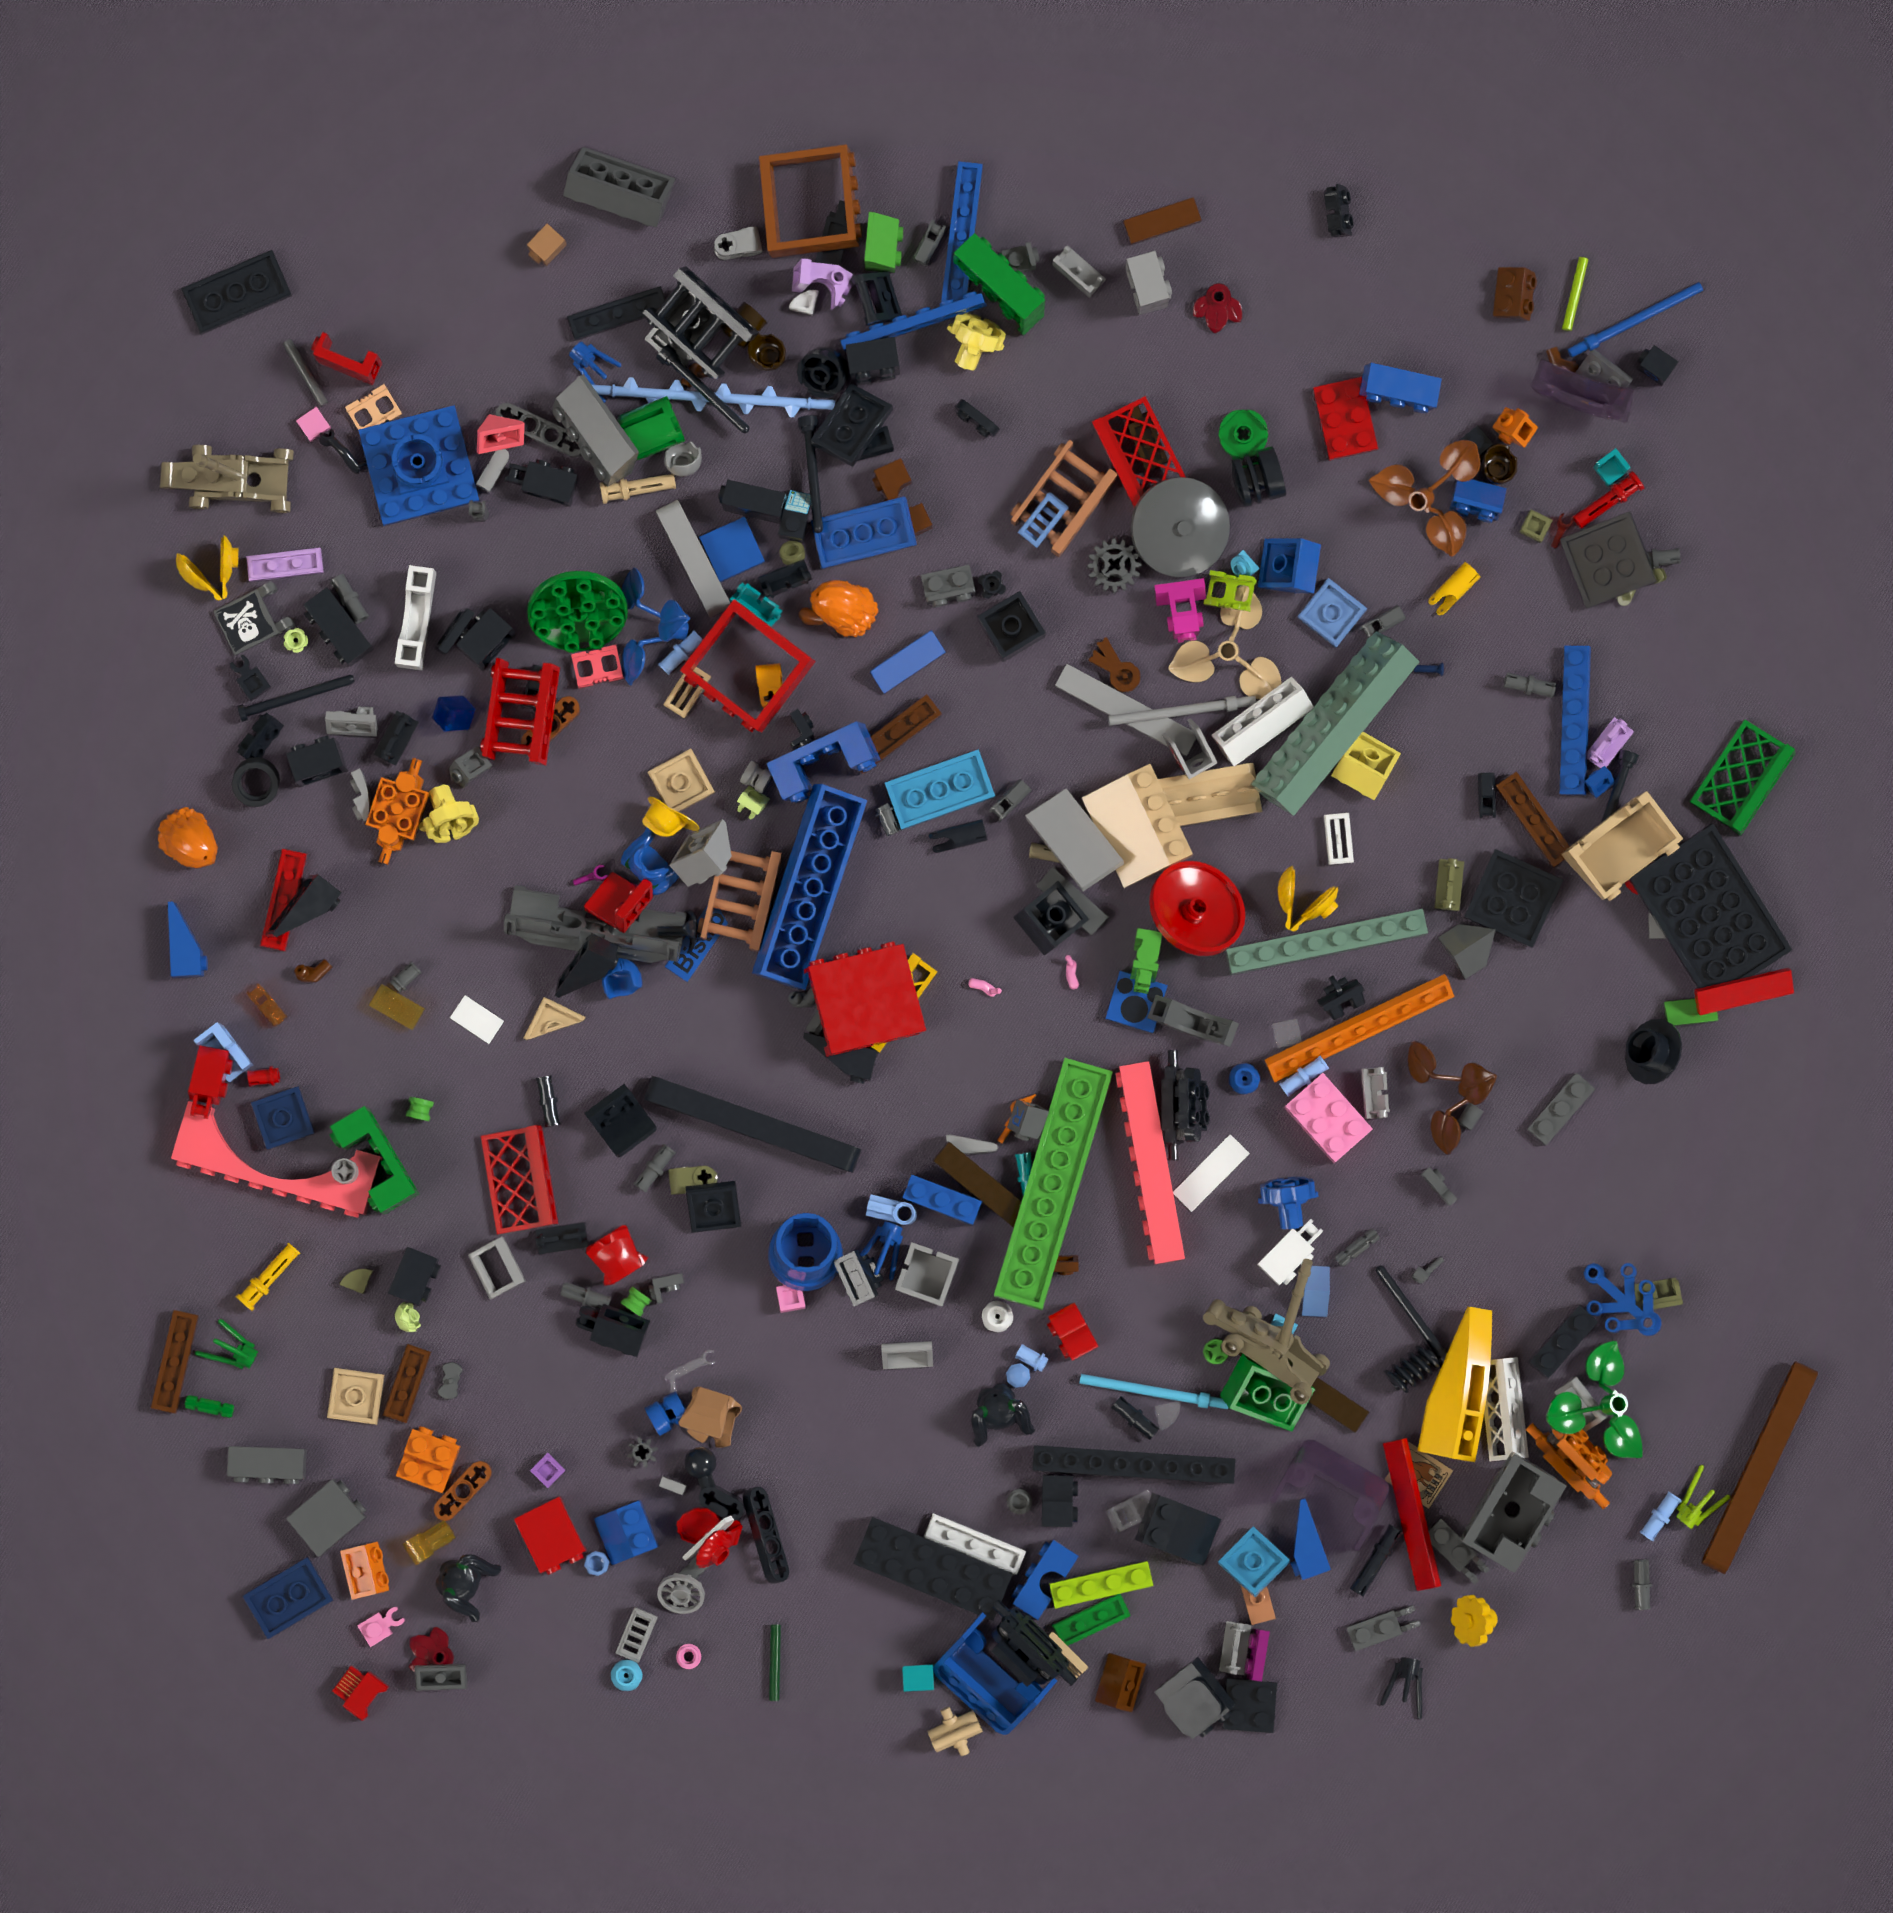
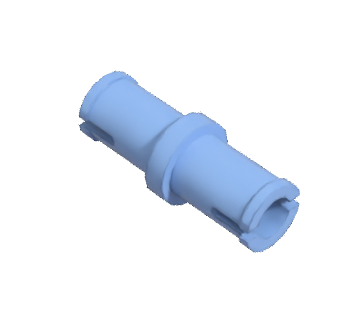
(680, 652)
(1304, 1076)
(1660, 1516)

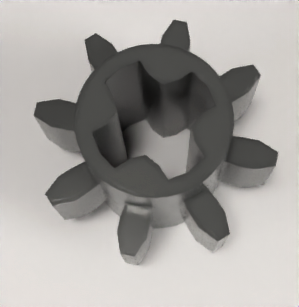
(648, 1456)

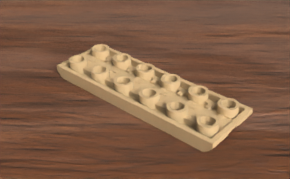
(1213, 794)

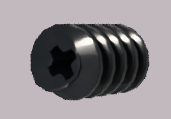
(1413, 1368)

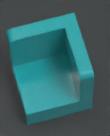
(1611, 467)
(918, 1677)

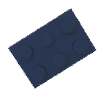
(288, 1598)

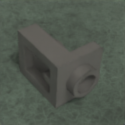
(1022, 257)
(469, 767)
(670, 1283)

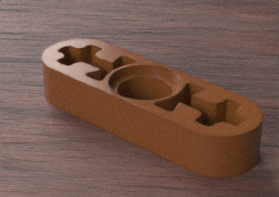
(561, 726)
(445, 1500)

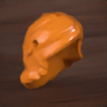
(845, 607)
(187, 838)

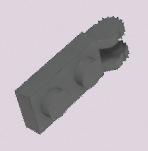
(1454, 1550)
(1380, 1628)

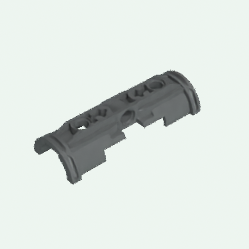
(541, 922)

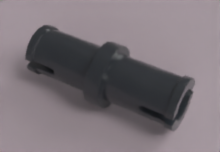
(548, 1101)
(1135, 1418)

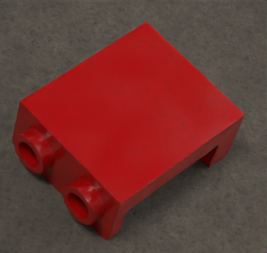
(365, 372)
(550, 1536)

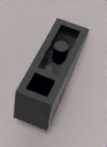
(588, 965)
(856, 1063)

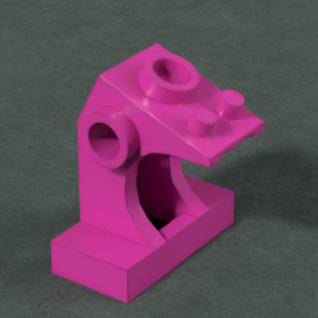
(1187, 623)

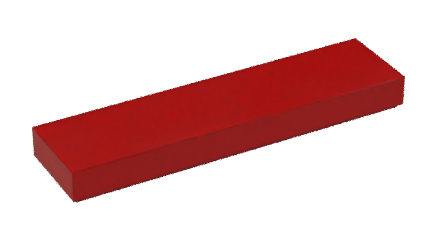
(285, 887)
(1744, 991)

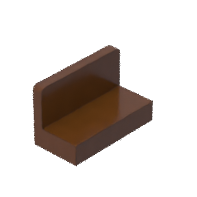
(1120, 1682)

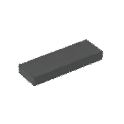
(1095, 915)

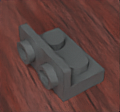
(948, 585)

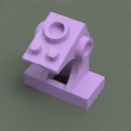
(809, 272)

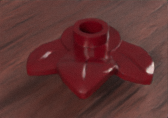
(1218, 311)
(428, 1648)

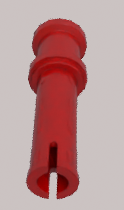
(1617, 490)

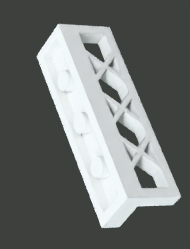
(1508, 1408)

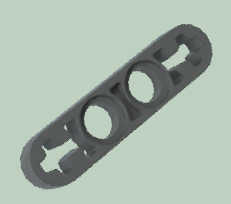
(542, 426)

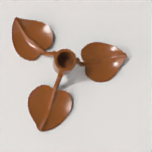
(1395, 486)

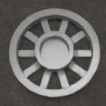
(681, 1593)

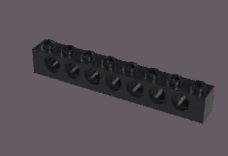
(1133, 1464)

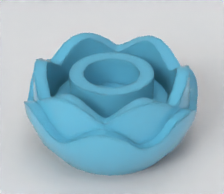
(632, 1669)

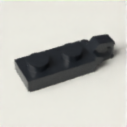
(834, 225)

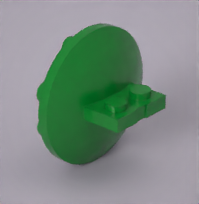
(576, 610)

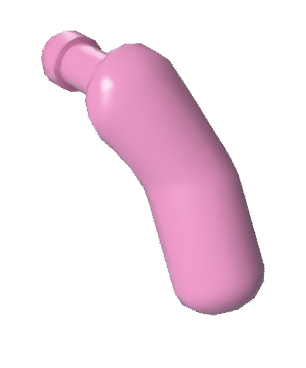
(1070, 973)
(984, 986)

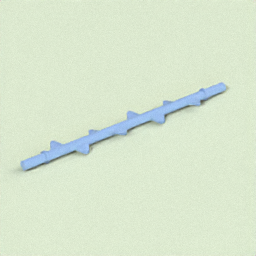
(745, 401)

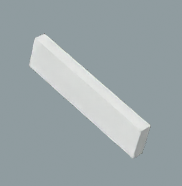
(974, 1543)

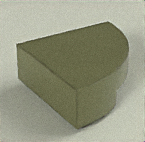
(357, 1280)

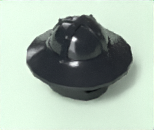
(1653, 1051)

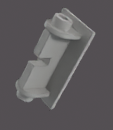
(1375, 1103)
(1235, 1648)

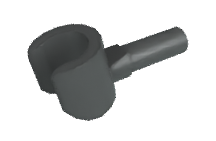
(1422, 1275)

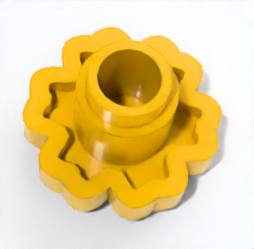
(1473, 1620)

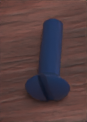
(1430, 668)

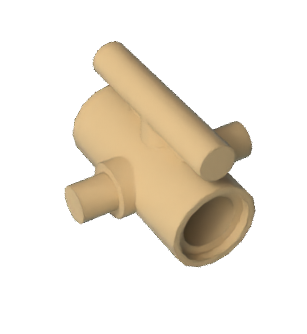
(954, 1731)

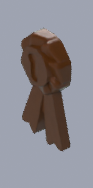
(1123, 675)

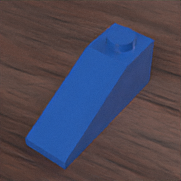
(185, 952)
(1308, 1549)

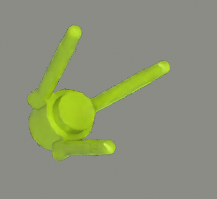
(1690, 1514)

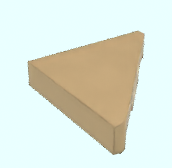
(550, 1018)

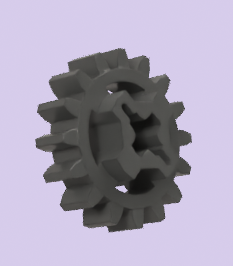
(1122, 573)

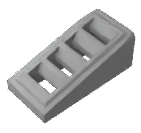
(971, 1146)
(637, 1612)

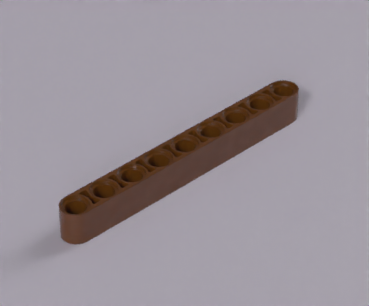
(1759, 1467)

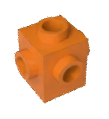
(1515, 427)

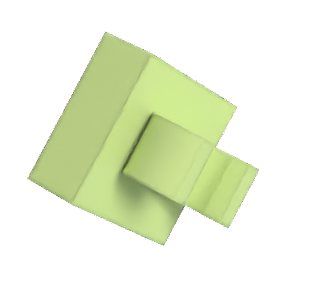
(753, 801)

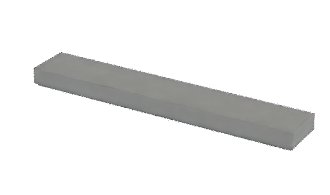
(1114, 703)

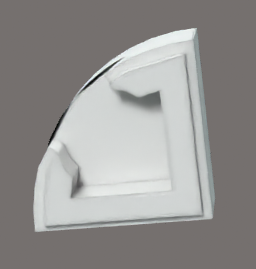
(805, 302)

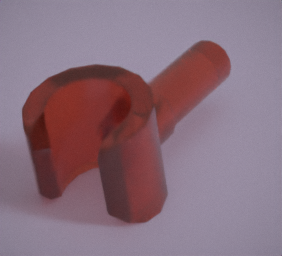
(1560, 531)

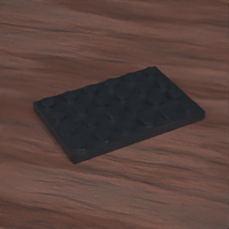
(1710, 911)

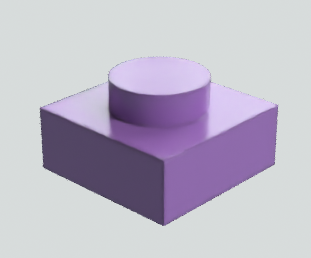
(547, 1470)

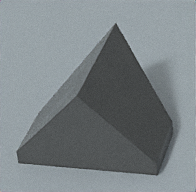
(1468, 947)

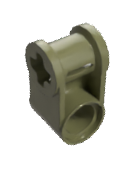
(688, 1177)

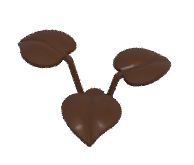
(1473, 1086)

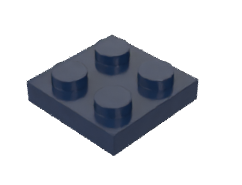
(283, 1118)

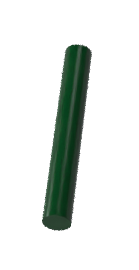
(774, 1662)

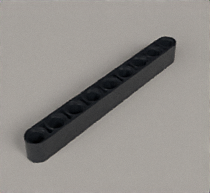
(752, 1124)

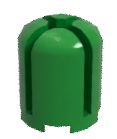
(652, 427)

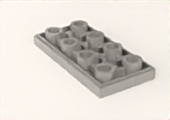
(1074, 839)

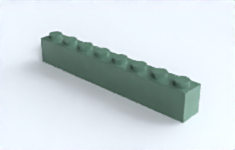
(1326, 942)

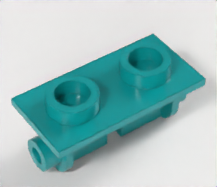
(764, 609)

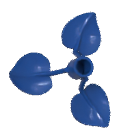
(672, 625)

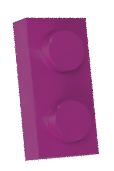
(1258, 1644)

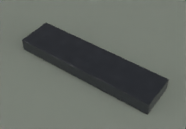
(614, 313)

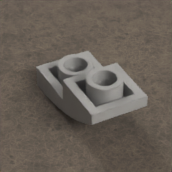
(363, 802)

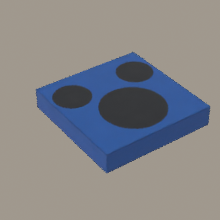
(1133, 1007)

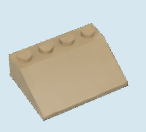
(1138, 825)

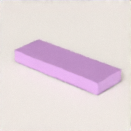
(285, 564)

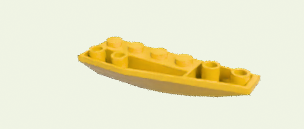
(1460, 1391)

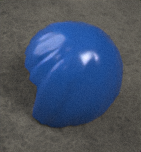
(622, 980)

